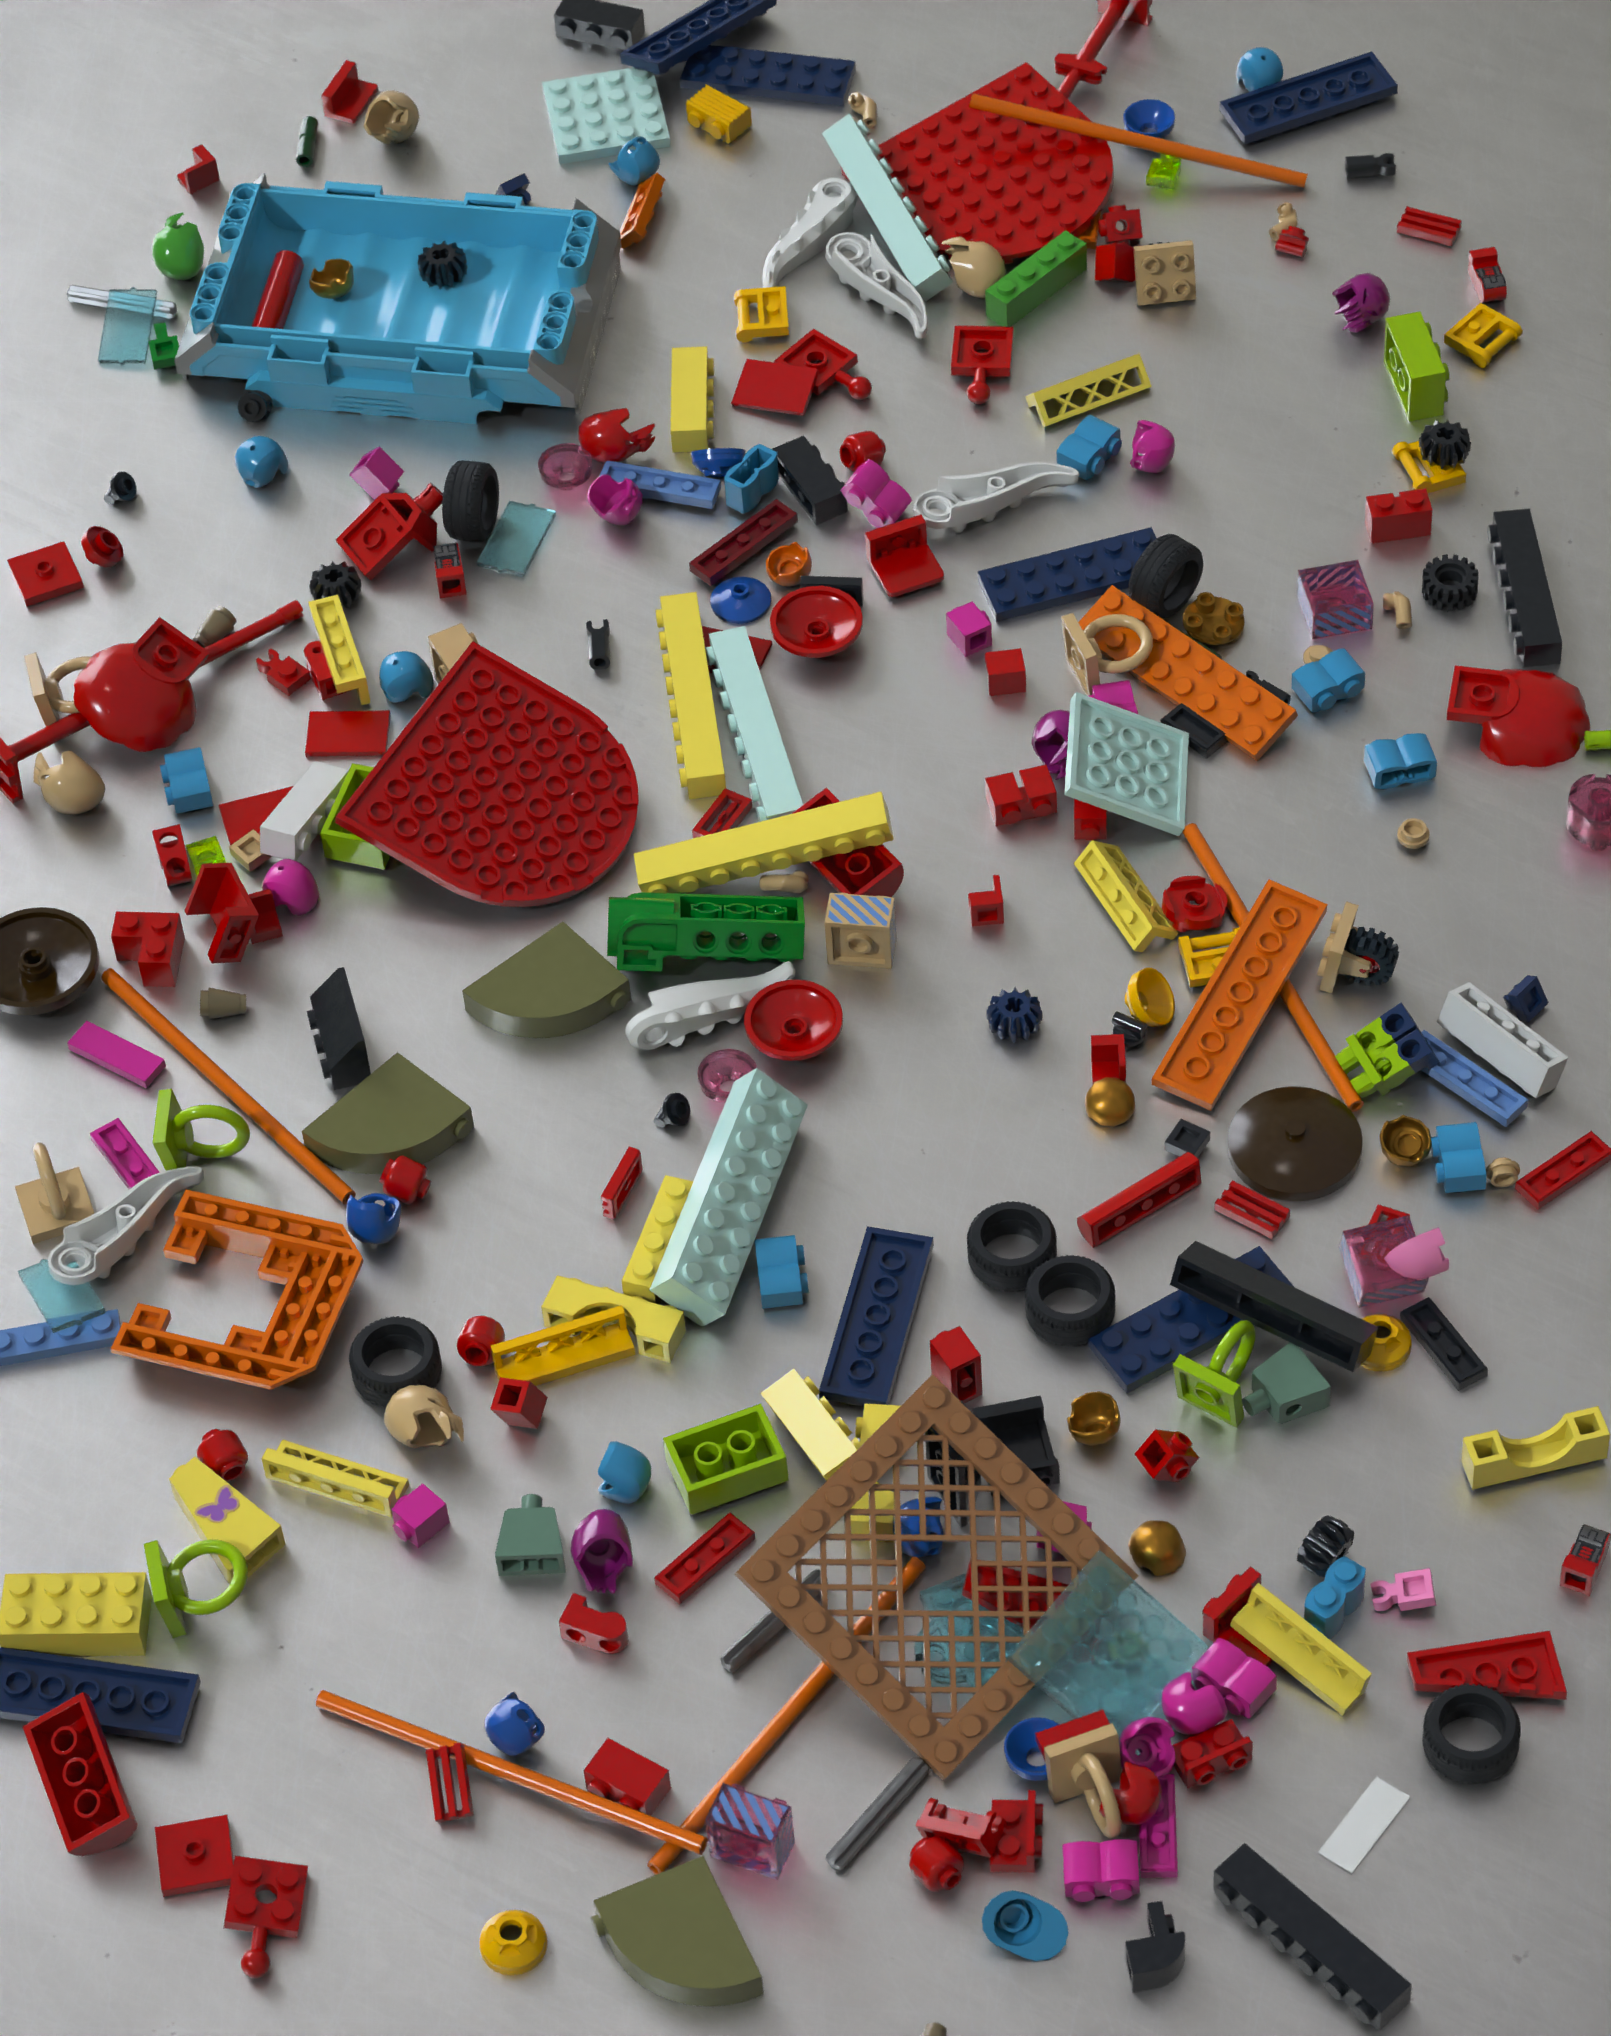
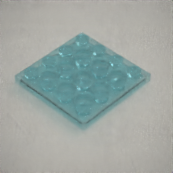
(1106, 1646)

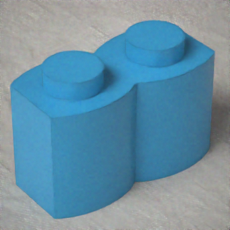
(1089, 446)
(751, 478)
(1328, 680)
(1400, 761)
(187, 779)
(1460, 1157)
(779, 1271)
(1335, 1597)

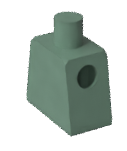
(1287, 1386)
(529, 1540)

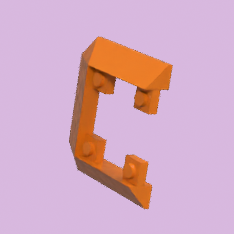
(298, 1251)

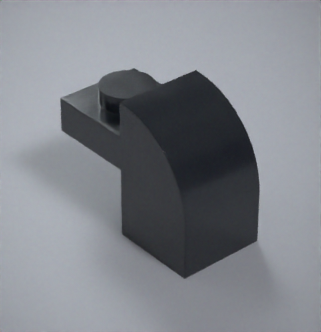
(1158, 1958)

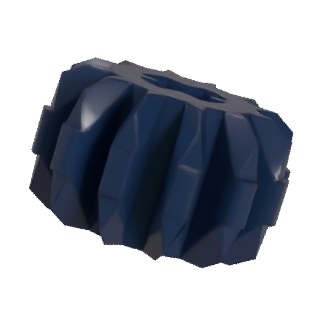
(1014, 1015)

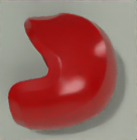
(1138, 1794)

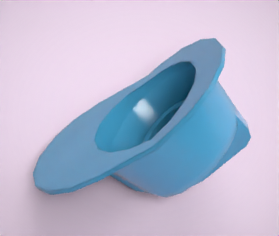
(1025, 1925)

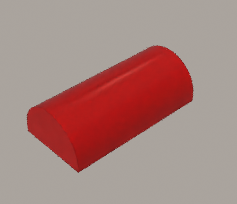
(861, 871)
(80, 1777)

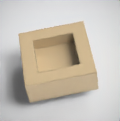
(247, 851)

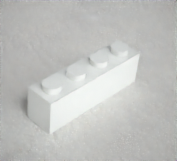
(301, 812)
(1502, 1040)

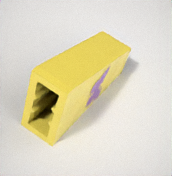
(226, 1515)

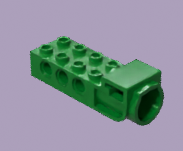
(694, 925)

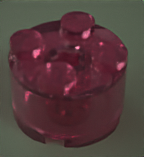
(1590, 811)

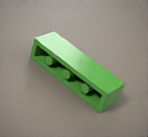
(1036, 279)

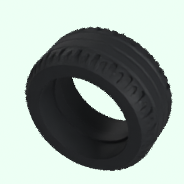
(470, 500)
(1166, 575)
(1003, 1220)
(1069, 1273)
(386, 1336)
(1478, 1703)

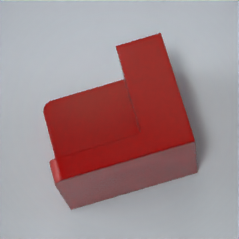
(202, 173)
(1115, 262)
(1005, 672)
(987, 906)
(267, 924)
(1108, 1057)

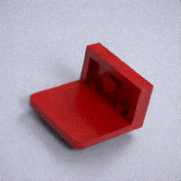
(902, 556)
(1221, 1610)

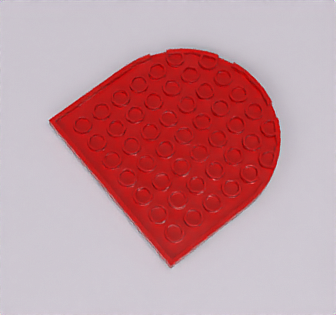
(1001, 174)
(500, 789)

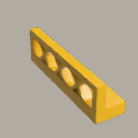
(565, 1354)

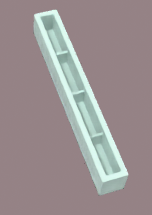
(888, 207)
(754, 724)

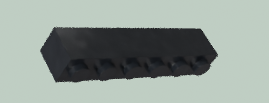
(1525, 587)
(1274, 1306)
(1311, 1937)

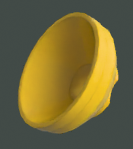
(1150, 998)
(1390, 1351)
(516, 1955)

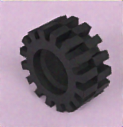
(1450, 595)

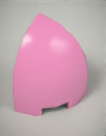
(1419, 1256)

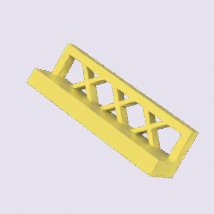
(1080, 382)
(339, 647)
(1123, 895)
(331, 1482)
(1301, 1650)

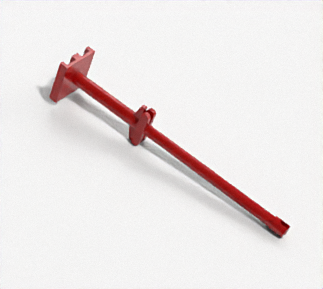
(1083, 65)
(10, 755)

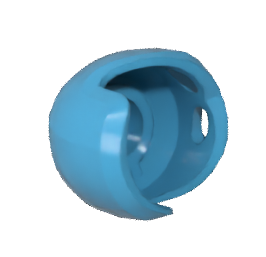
(1259, 68)
(638, 164)
(259, 460)
(403, 675)
(625, 1471)

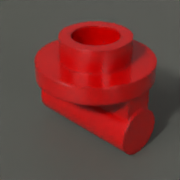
(1292, 241)

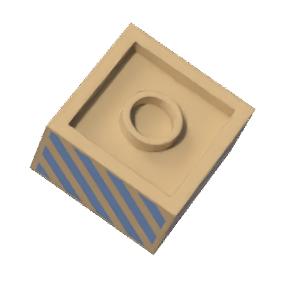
(860, 930)

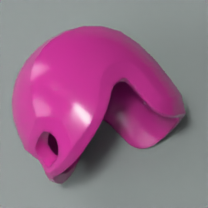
(1155, 445)
(615, 501)
(292, 886)
(1190, 1709)
(1153, 1740)

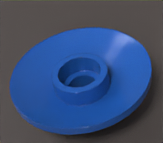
(740, 600)

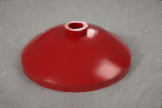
(816, 621)
(789, 1009)

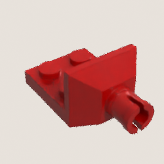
(389, 526)

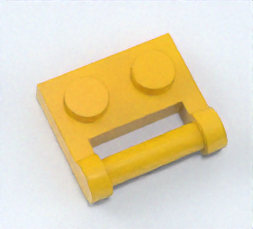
(771, 313)
(1476, 328)
(1439, 477)
(1202, 964)

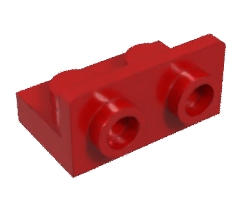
(1211, 1754)
(1018, 1841)

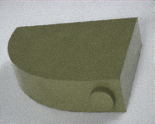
(548, 988)
(389, 1116)
(679, 1938)

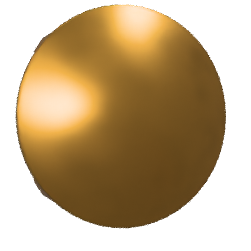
(1213, 619)

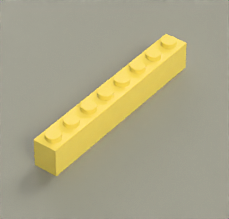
(692, 694)
(765, 846)

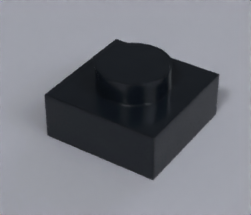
(1187, 1138)

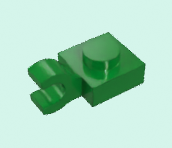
(163, 348)

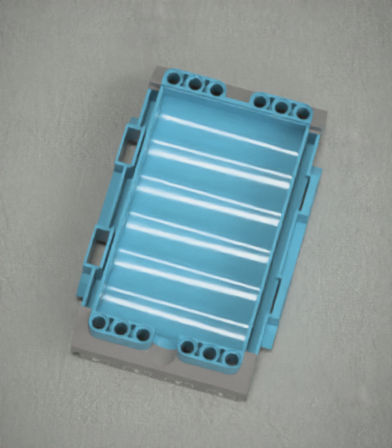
(393, 346)

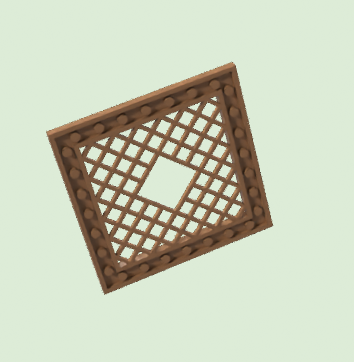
(840, 1649)

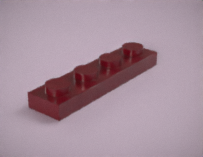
(743, 542)

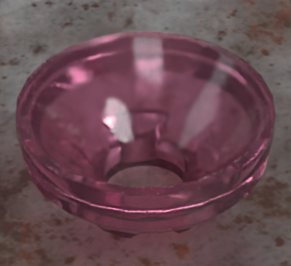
(565, 459)
(722, 1067)

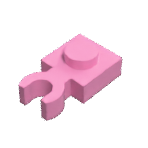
(1410, 1591)

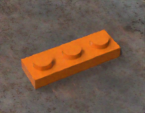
(641, 210)

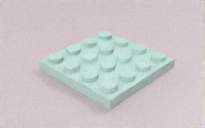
(603, 112)
(1127, 764)

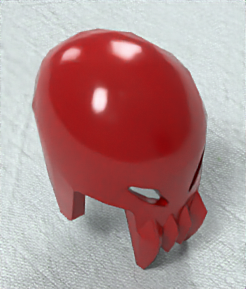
(608, 440)

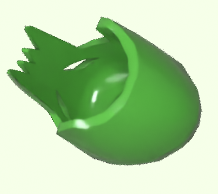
(178, 249)

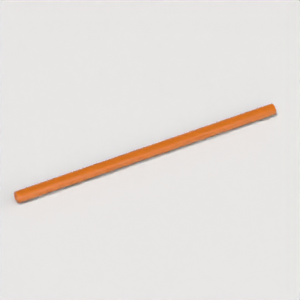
(1138, 140)
(1288, 993)
(228, 1086)
(779, 1723)
(515, 1773)

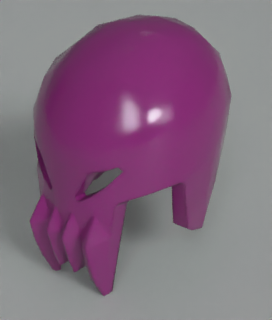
(1362, 301)
(1051, 741)
(601, 1549)

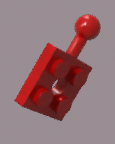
(969, 362)
(834, 365)
(276, 1918)

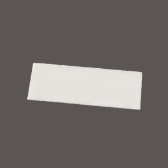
(1364, 1824)

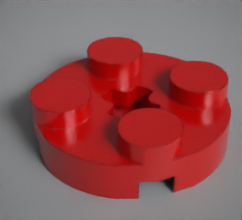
(1187, 916)

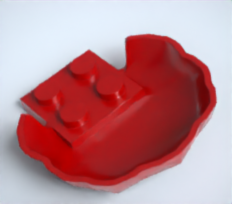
(142, 688)
(1523, 714)

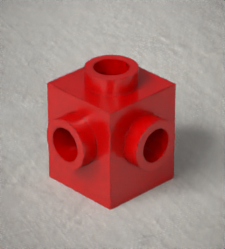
(1131, 225)
(1167, 1455)

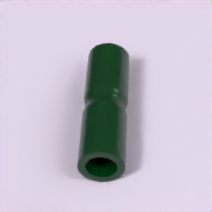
(307, 141)

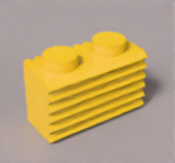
(718, 114)

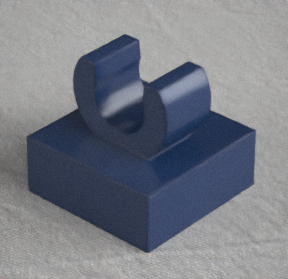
(516, 187)
(1526, 998)

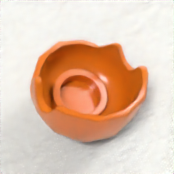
(788, 564)

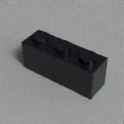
(599, 23)
(811, 480)

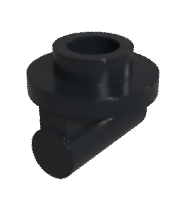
(253, 407)
(121, 488)
(1133, 1029)
(673, 1111)

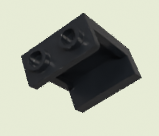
(1024, 1431)

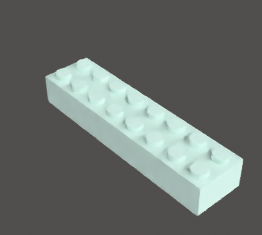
(729, 1198)

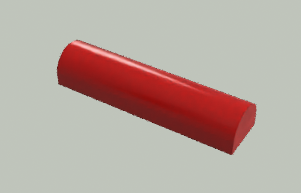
(279, 290)
(1140, 1199)

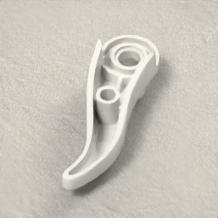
(812, 230)
(876, 278)
(983, 494)
(697, 1007)
(115, 1229)

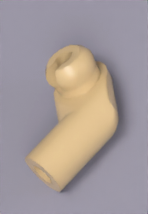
(864, 106)
(1287, 218)
(1401, 606)
(790, 883)

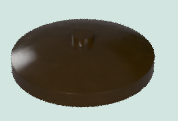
(44, 960)
(1295, 1143)

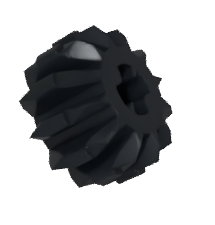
(442, 264)
(1444, 444)
(338, 581)
(1324, 1545)

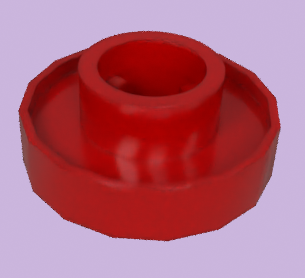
(102, 547)

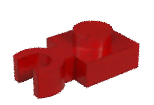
(284, 674)

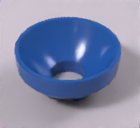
(1149, 114)
(716, 461)
(1021, 1743)

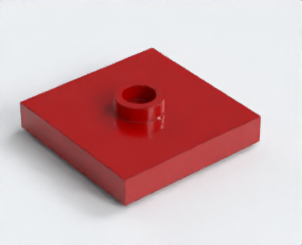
(45, 573)
(194, 1855)

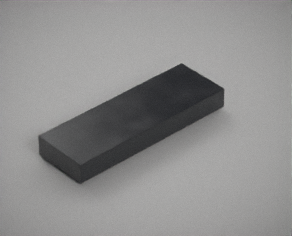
(1443, 1343)

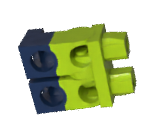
(1388, 1051)

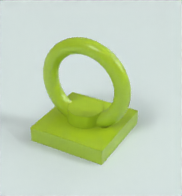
(174, 1132)
(1210, 1387)
(170, 1588)

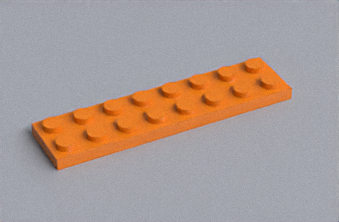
(1193, 676)
(1239, 995)

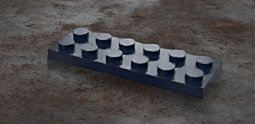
(692, 33)
(770, 74)
(1308, 97)
(1063, 575)
(876, 1317)
(1175, 1325)
(125, 1697)

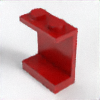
(224, 897)

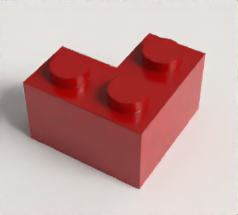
(153, 941)

